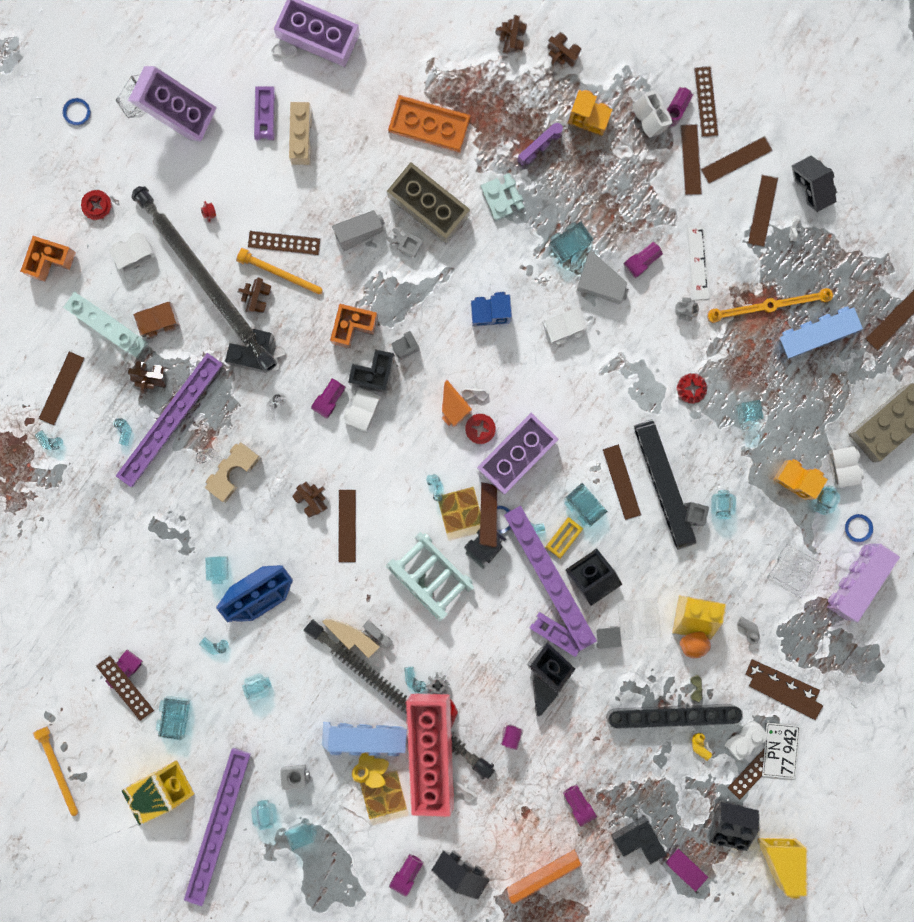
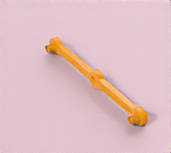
(824, 296)

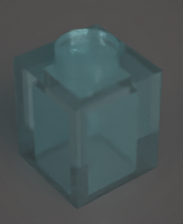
(749, 411)
(216, 569)
(301, 834)

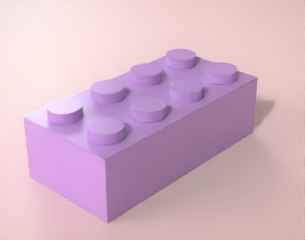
(317, 31)
(172, 103)
(517, 453)
(862, 582)

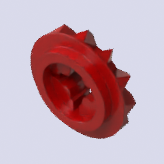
(96, 196)
(687, 395)
(488, 424)

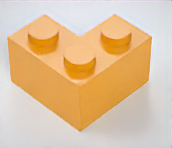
(588, 114)
(801, 482)

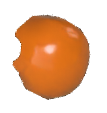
(695, 645)

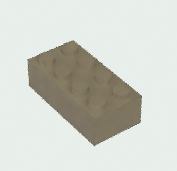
(428, 202)
(887, 425)

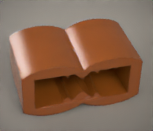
(156, 320)

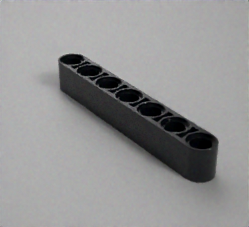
(664, 484)
(683, 716)

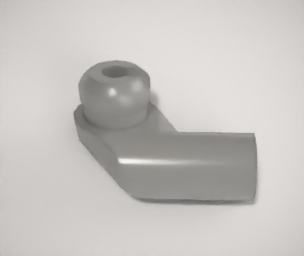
(751, 630)

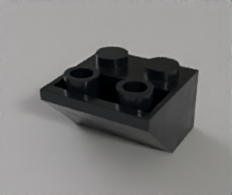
(734, 826)

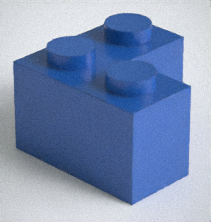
(491, 311)

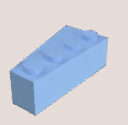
(820, 333)
(364, 739)

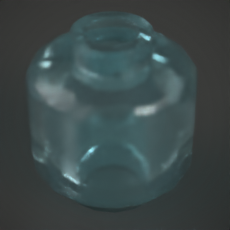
(827, 500)
(723, 504)
(256, 687)
(264, 815)

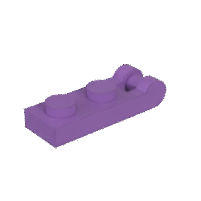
(264, 112)
(540, 143)
(556, 634)

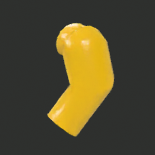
(698, 746)

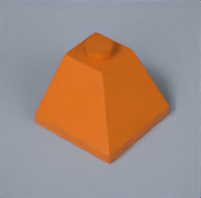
(453, 406)

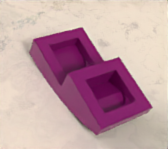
(686, 870)

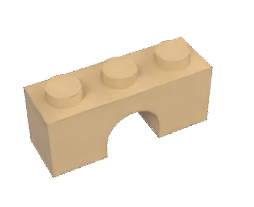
(300, 133)
(220, 483)

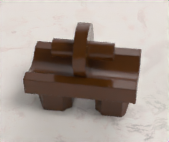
(509, 32)
(562, 54)
(258, 287)
(146, 379)
(312, 496)

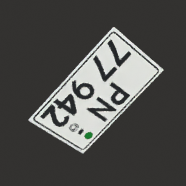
(781, 751)

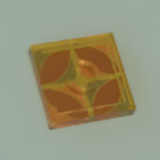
(460, 510)
(385, 799)

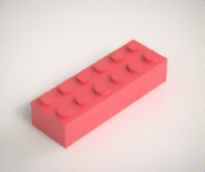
(430, 754)

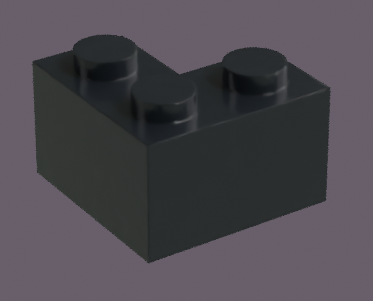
(816, 181)
(244, 356)
(376, 377)
(639, 835)
(460, 875)

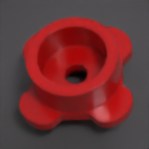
(208, 211)

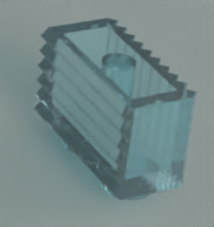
(570, 242)
(585, 505)
(173, 717)

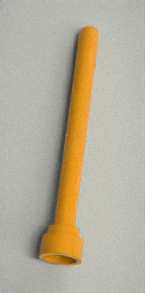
(245, 257)
(42, 736)

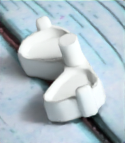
(290, 52)
(793, 229)
(278, 352)
(469, 392)
(468, 794)

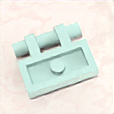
(497, 200)

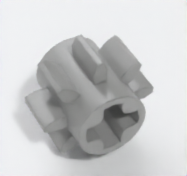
(687, 309)
(441, 680)

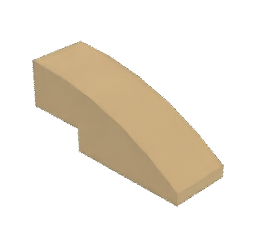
(352, 636)

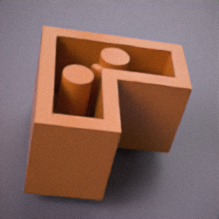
(42, 255)
(351, 319)

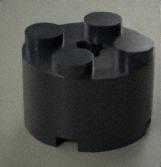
(482, 553)

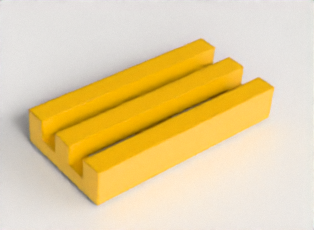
(554, 550)

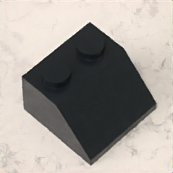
(594, 577)
(551, 667)

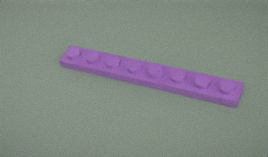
(169, 420)
(550, 578)
(217, 827)

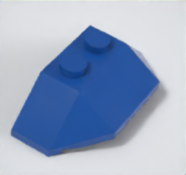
(255, 594)

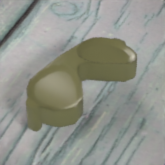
(697, 694)

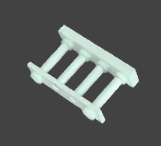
(105, 325)
(424, 594)

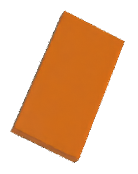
(429, 123)
(543, 876)

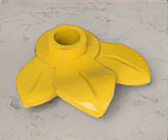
(373, 770)

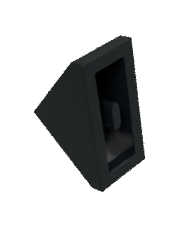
(542, 695)

